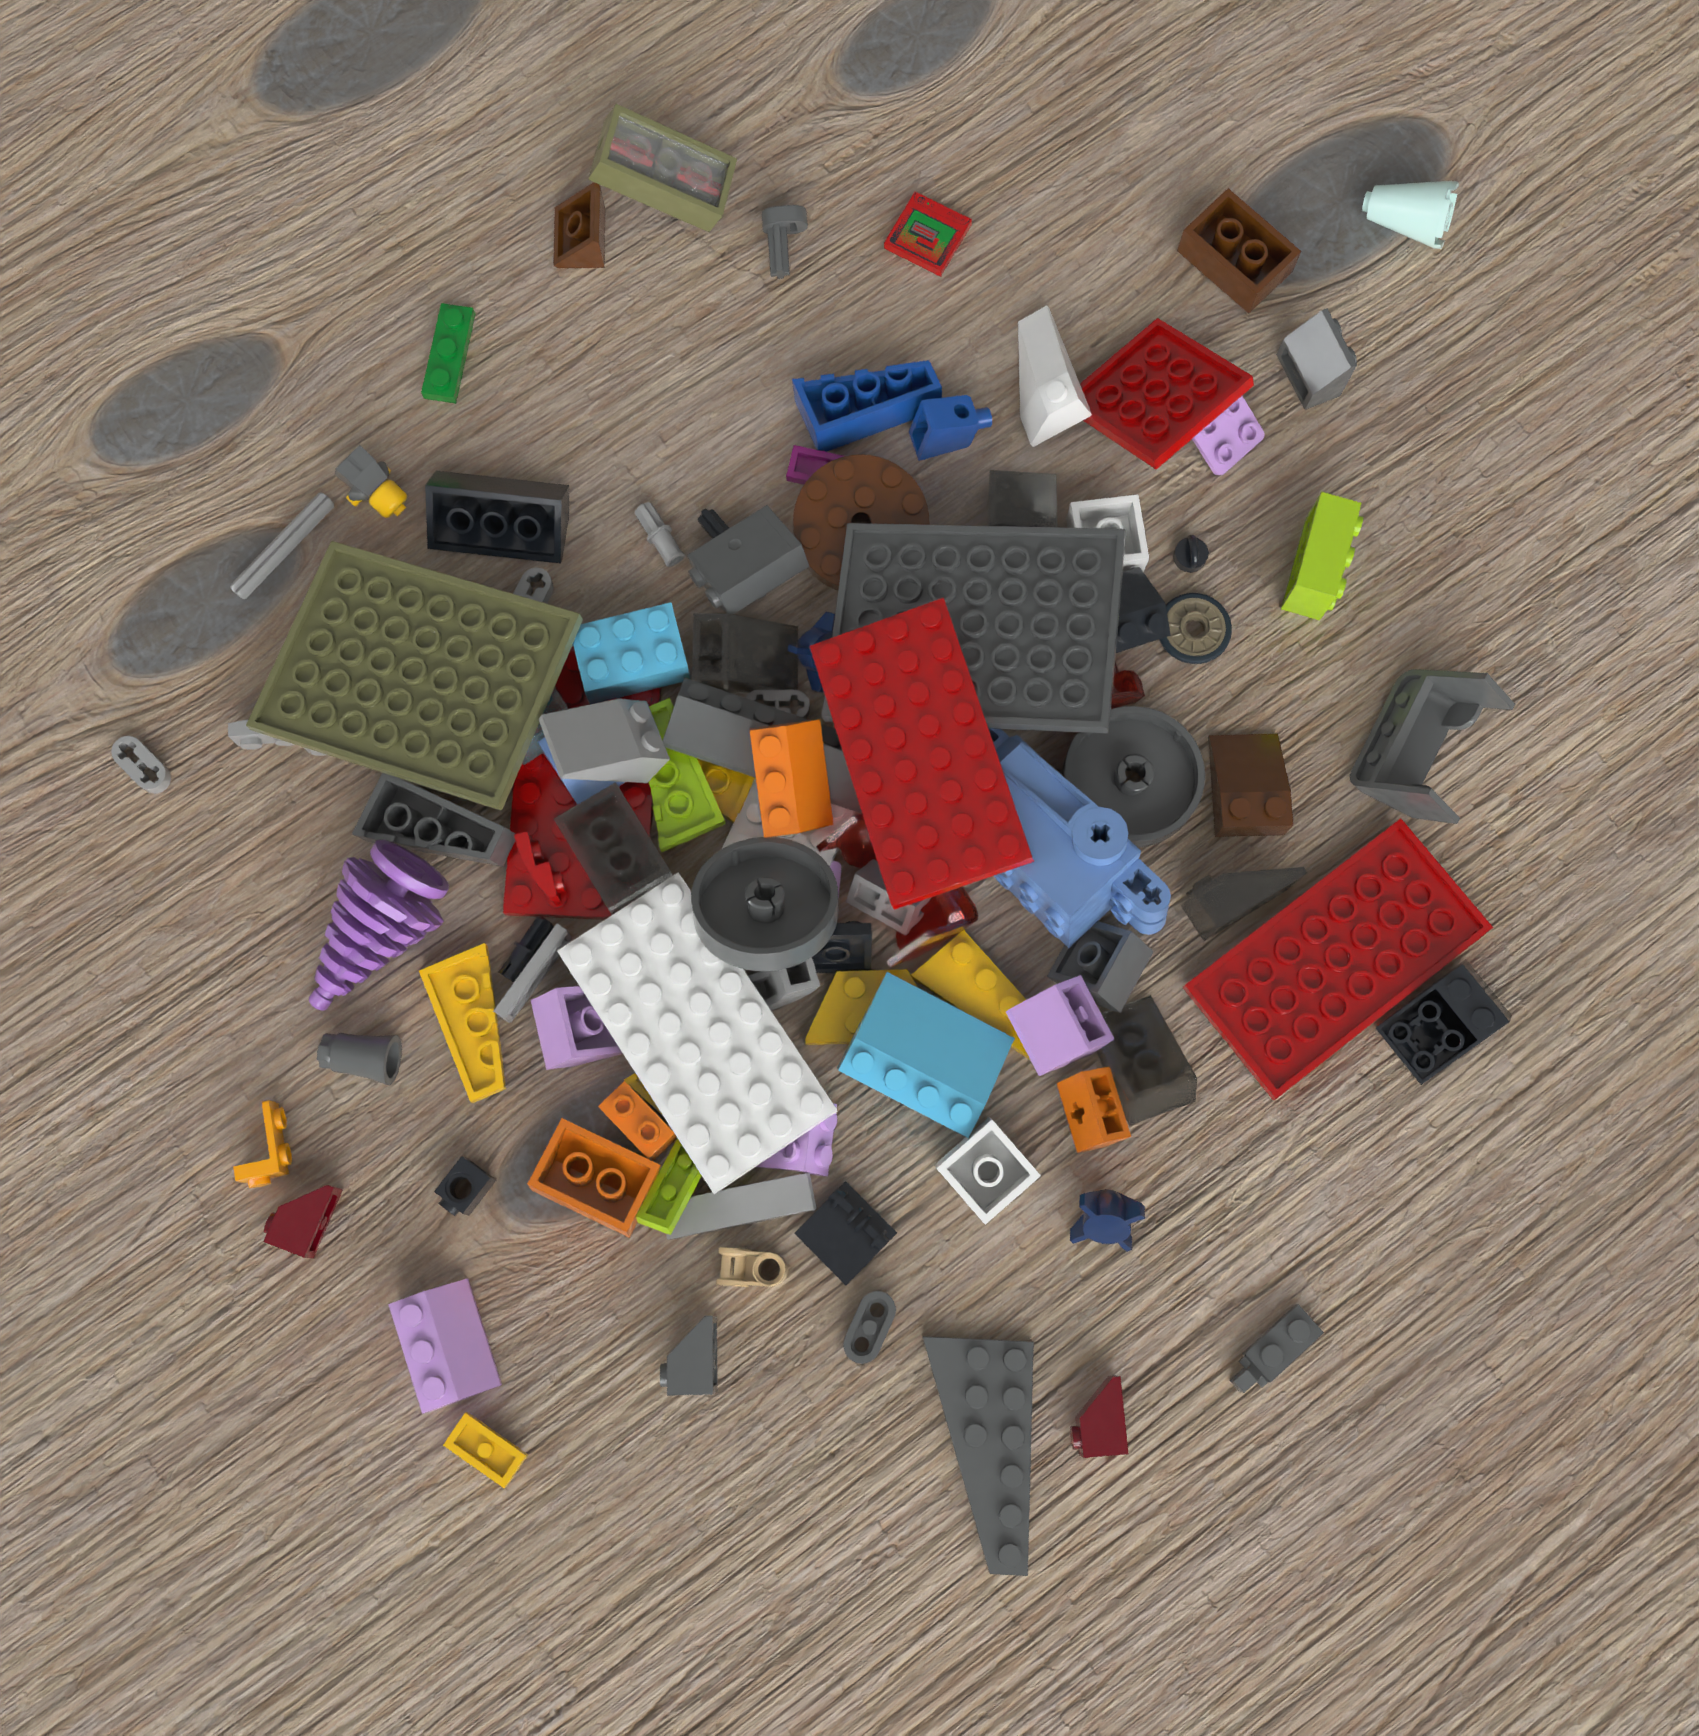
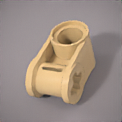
(748, 1268)

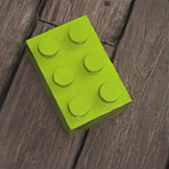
(1322, 556)

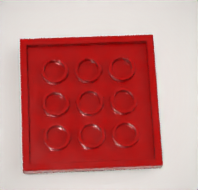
(1161, 392)

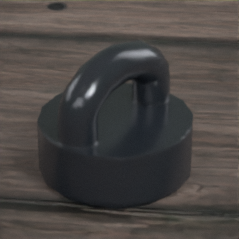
(1190, 554)

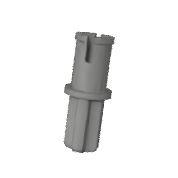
(659, 534)

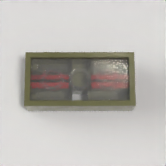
(662, 168)

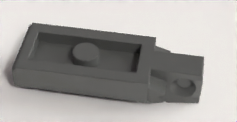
(1276, 1349)

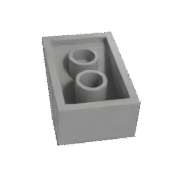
(605, 742)

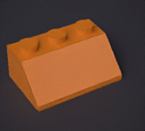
(791, 777)
(594, 1177)

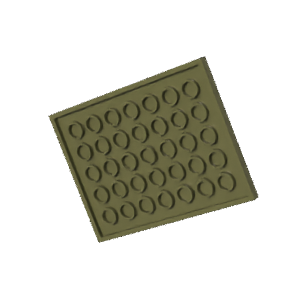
(416, 674)

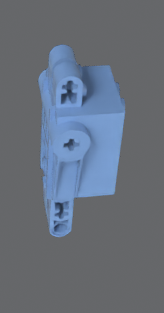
(1078, 853)

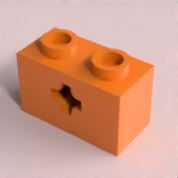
(1093, 1109)
(638, 1121)

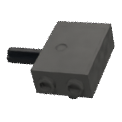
(744, 559)

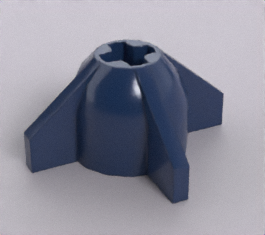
(819, 632)
(1107, 1218)

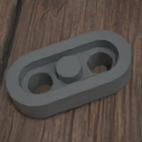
(870, 1327)

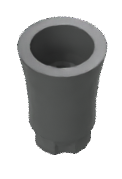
(361, 1055)

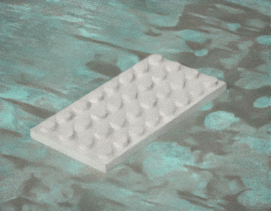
(696, 1035)

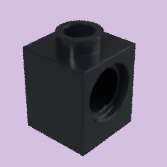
(480, 1182)

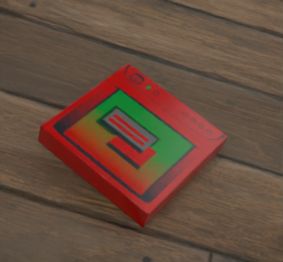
(927, 234)

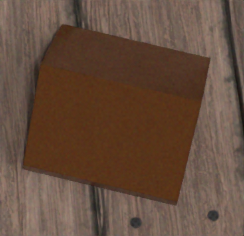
(580, 230)

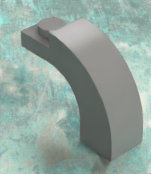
(786, 985)

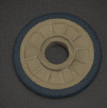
(1215, 623)

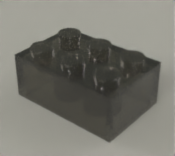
(613, 848)

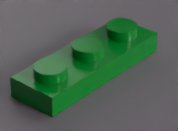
(448, 353)

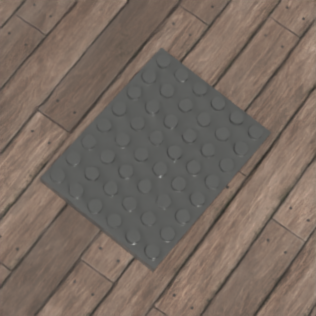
(1025, 602)

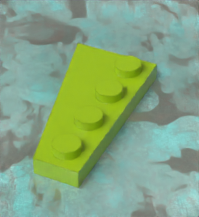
(680, 793)

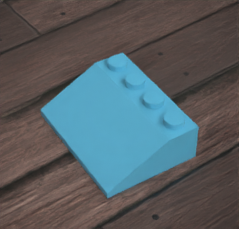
(926, 1054)

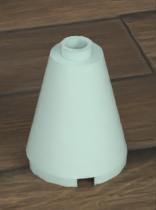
(1413, 209)

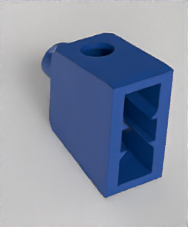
(946, 425)

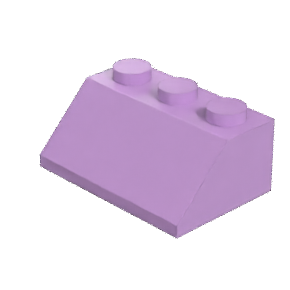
(444, 1345)

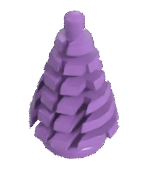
(376, 917)

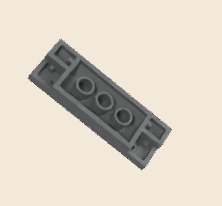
(717, 730)

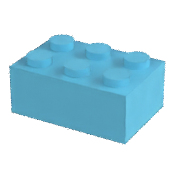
(630, 653)

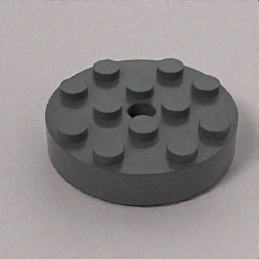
(1161, 755)
(765, 903)

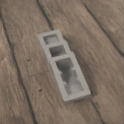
(745, 1205)

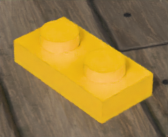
(485, 1449)

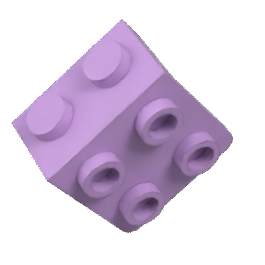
(1229, 437)
(809, 1152)

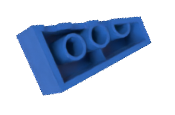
(863, 403)

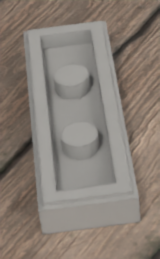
(532, 974)

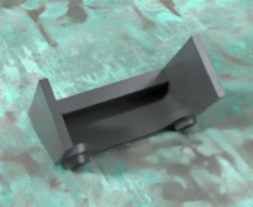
(1411, 733)

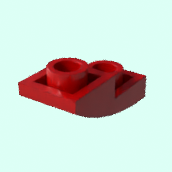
(544, 875)

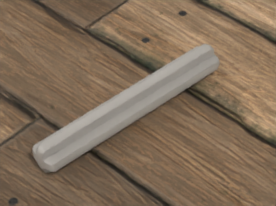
(282, 545)

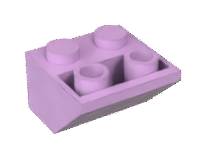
(1060, 1025)

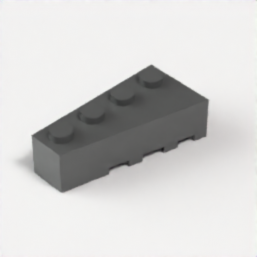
(430, 824)

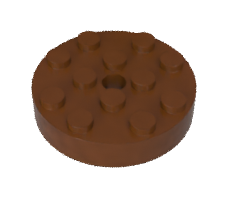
(846, 491)

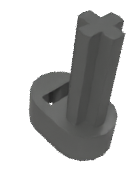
(778, 223)

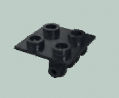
(845, 1233)

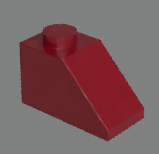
(302, 1222)
(1101, 1423)

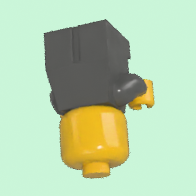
(370, 482)

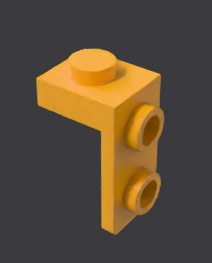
(259, 1173)

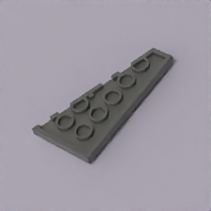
(989, 1418)

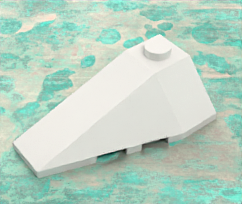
(1047, 381)

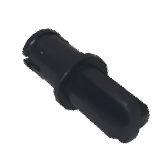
(526, 948)

